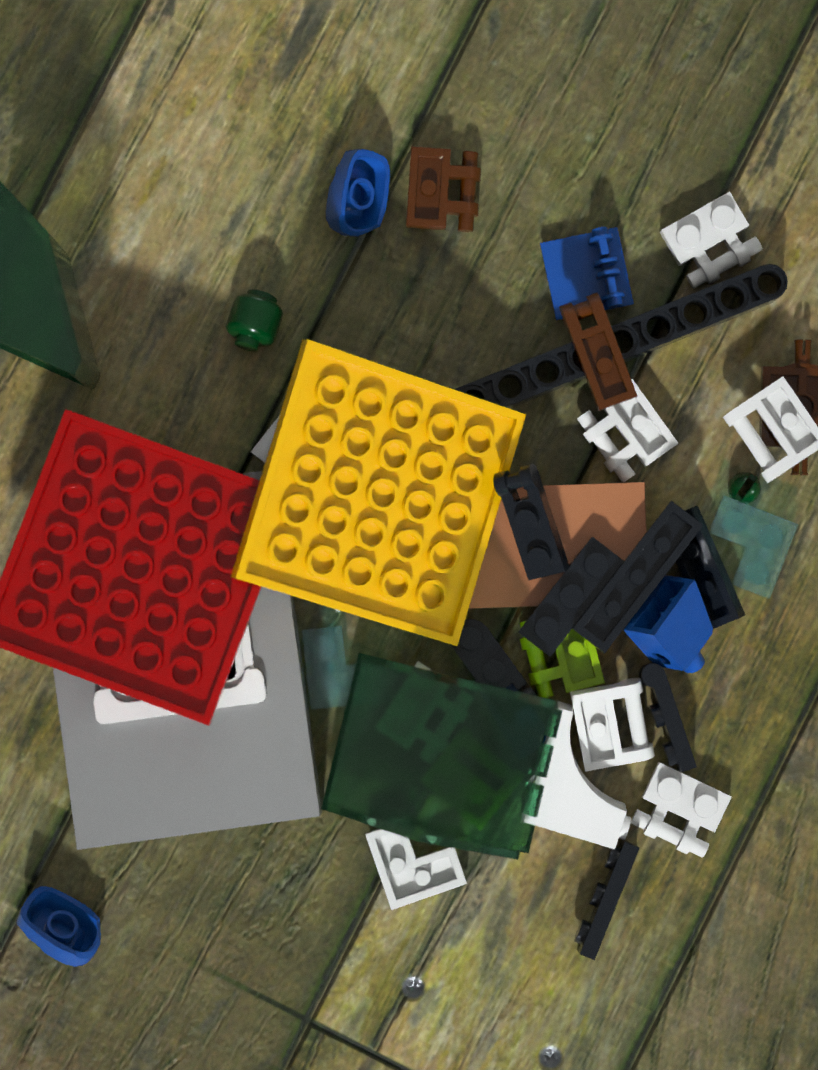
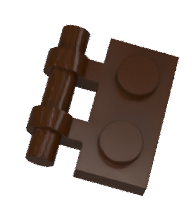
(429, 185)

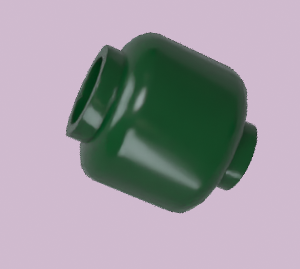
(254, 320)

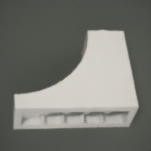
(571, 801)

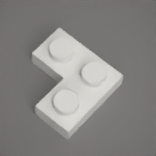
(412, 878)

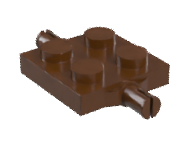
(804, 382)

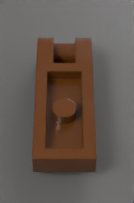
(598, 353)

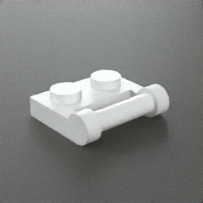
(786, 421)
(599, 728)

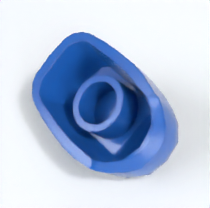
(358, 193)
(60, 926)

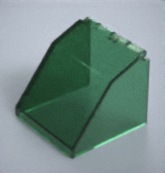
(40, 298)
(441, 757)

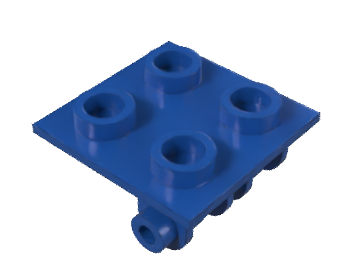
(587, 266)

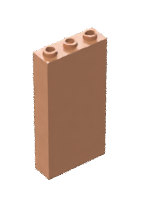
(581, 511)

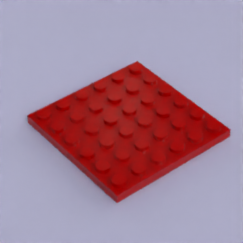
(131, 568)

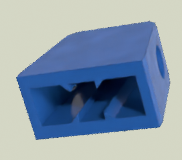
(672, 625)

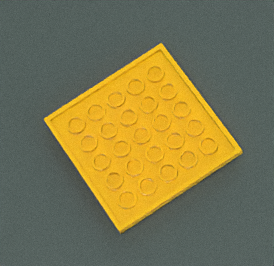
(378, 493)

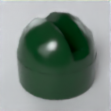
(737, 482)

